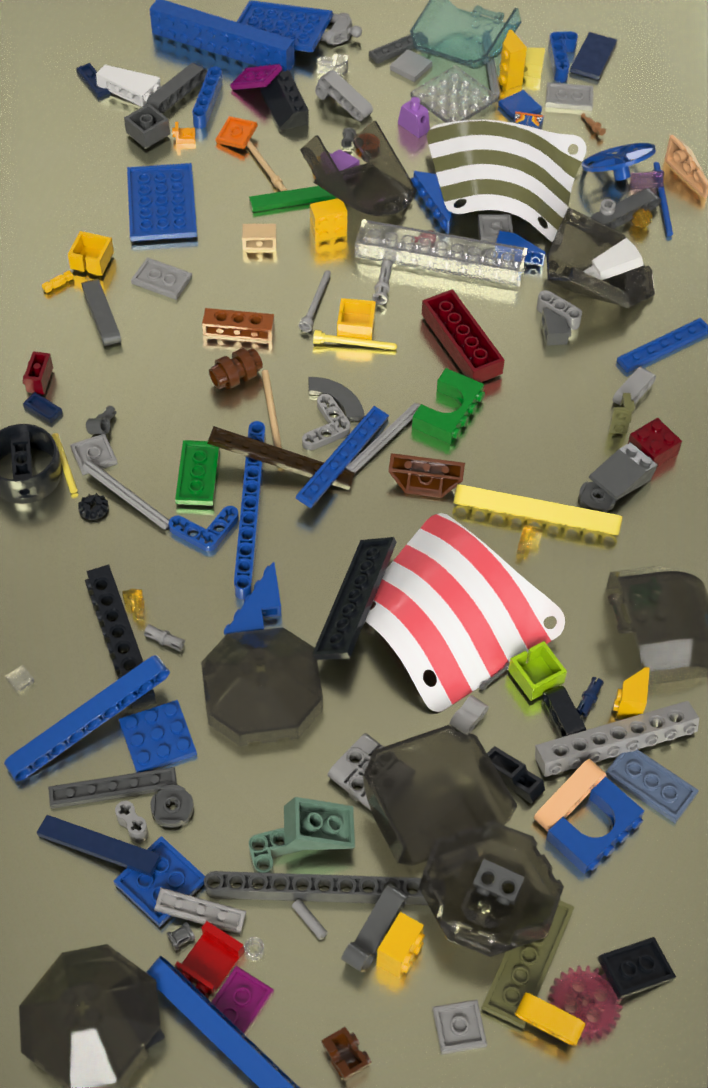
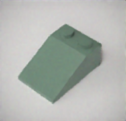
(318, 825)

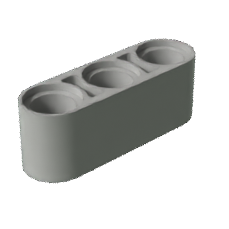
(561, 307)
(636, 385)

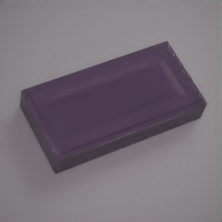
(647, 180)

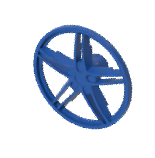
(621, 160)

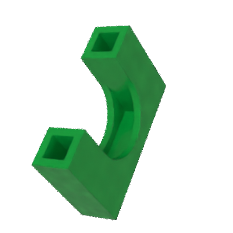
(448, 425)

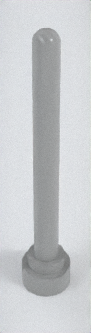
(306, 323)

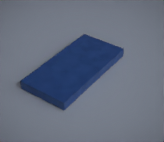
(593, 55)

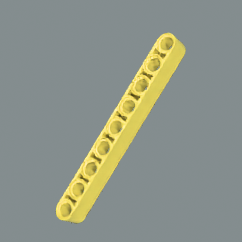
(538, 509)

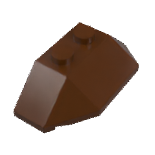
(425, 475)

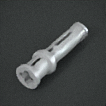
(385, 269)

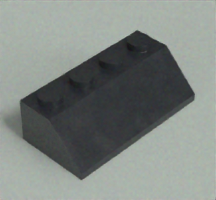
(285, 102)

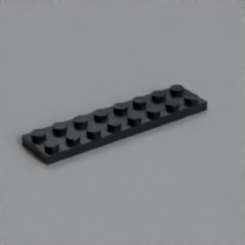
(354, 599)

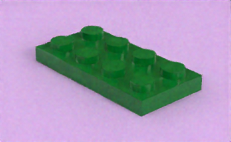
(197, 473)

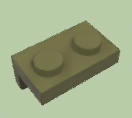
(622, 415)

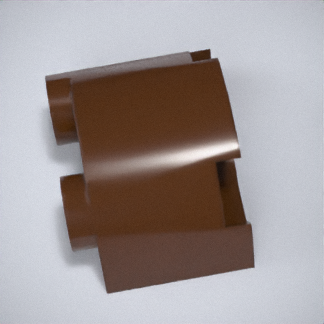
(344, 1053)

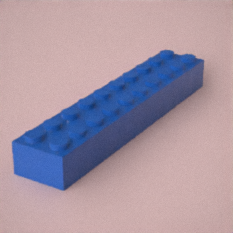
(221, 35)

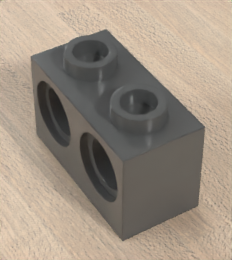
(501, 877)

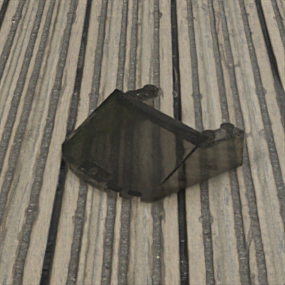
(372, 188)

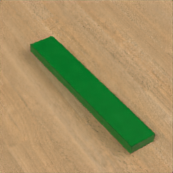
(289, 198)

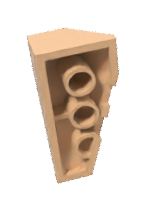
(684, 162)

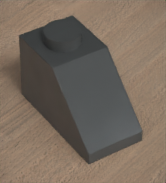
(555, 328)

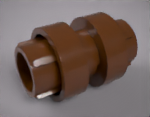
(229, 371)

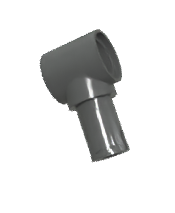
(101, 423)

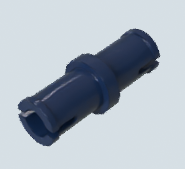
(589, 696)

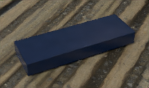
(88, 74)

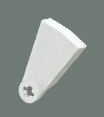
(615, 261)

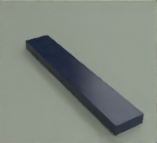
(99, 845)

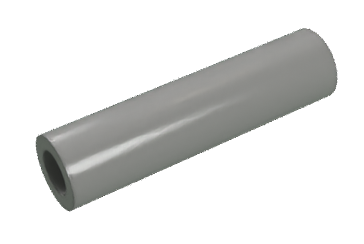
(309, 919)

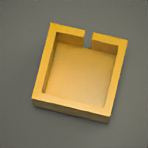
(328, 219)
(90, 253)
(356, 318)
(400, 945)

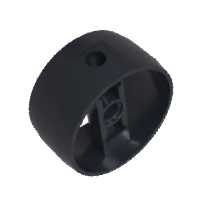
(24, 486)

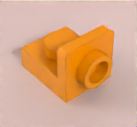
(183, 135)

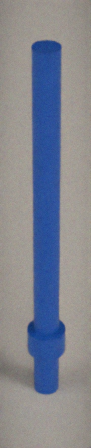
(667, 221)

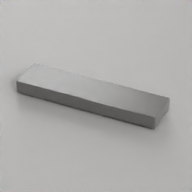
(200, 910)

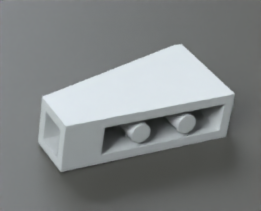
(128, 84)

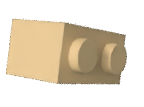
(259, 236)

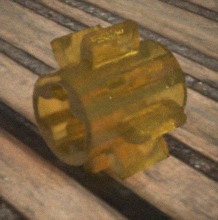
(642, 218)

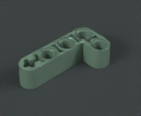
(270, 849)

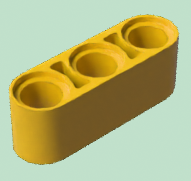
(550, 1019)

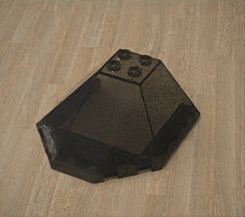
(571, 253)

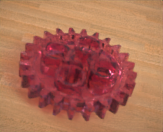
(591, 985)

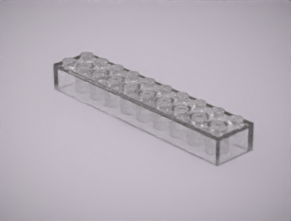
(441, 252)

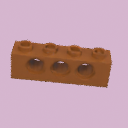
(238, 324)

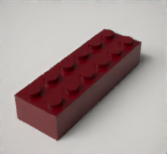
(462, 336)

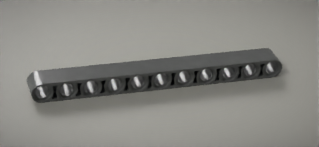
(313, 882)

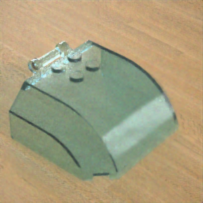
(460, 34)

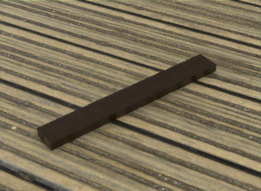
(273, 455)

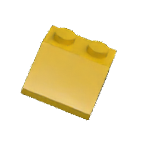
(632, 696)

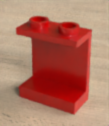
(211, 959)

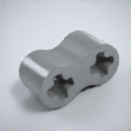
(469, 715)
(131, 821)

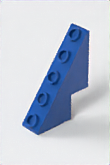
(430, 191)
(261, 604)

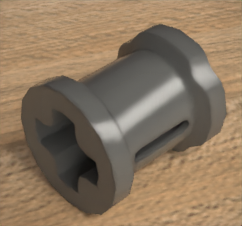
(348, 138)
(180, 936)

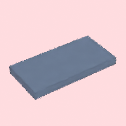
(652, 784)

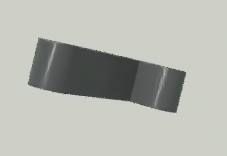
(364, 949)

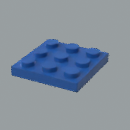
(157, 737)
(172, 873)

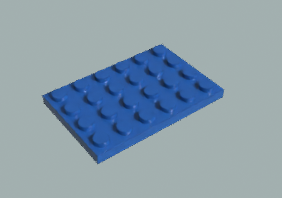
(294, 22)
(161, 202)

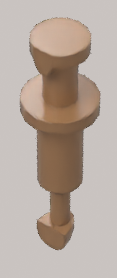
(596, 126)

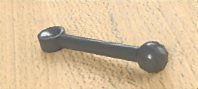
(483, 686)

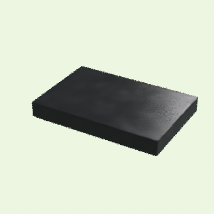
(636, 967)

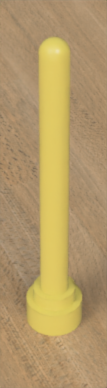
(320, 337)

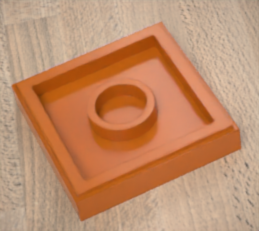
(236, 132)

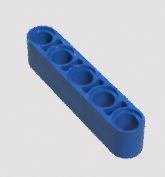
(207, 97)

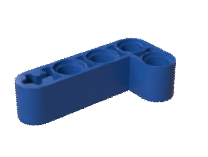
(558, 46)

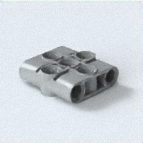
(351, 774)

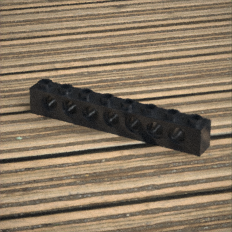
(103, 578)

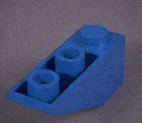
(534, 254)

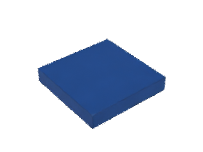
(519, 102)

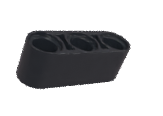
(563, 711)

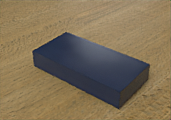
(42, 407)

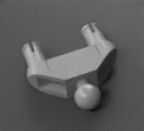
(341, 29)

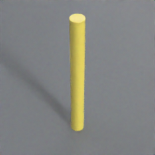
(65, 466)

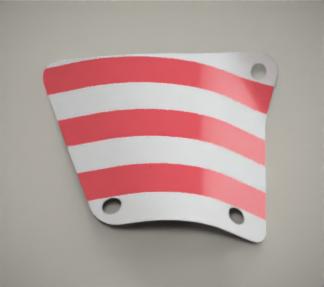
(457, 611)

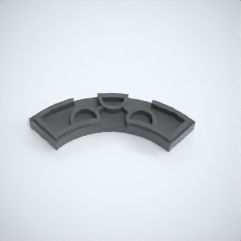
(346, 398)

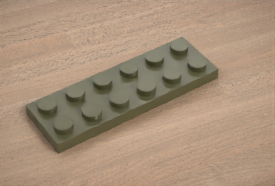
(525, 970)

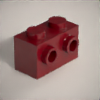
(38, 372)

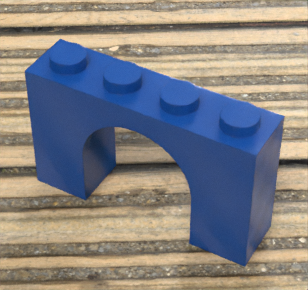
(585, 850)

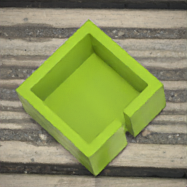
(540, 673)

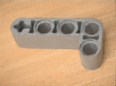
(344, 94)

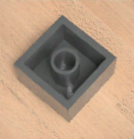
(147, 125)

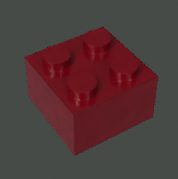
(656, 441)

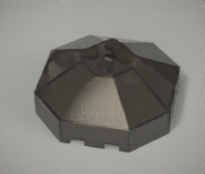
(262, 704)
(454, 899)
(110, 1037)

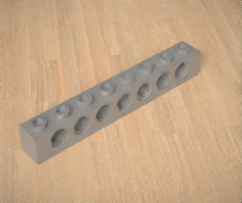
(616, 738)

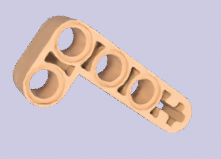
(570, 794)

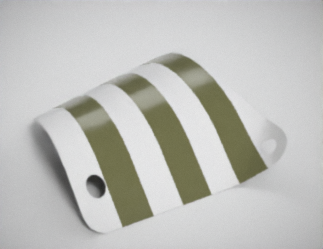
(506, 169)

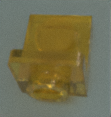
(529, 535)
(136, 599)

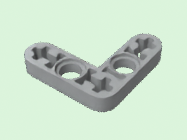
(332, 426)

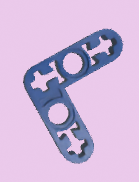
(209, 533)

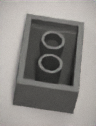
(624, 471)

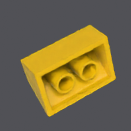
(512, 61)

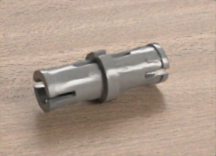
(164, 637)

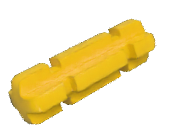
(57, 281)

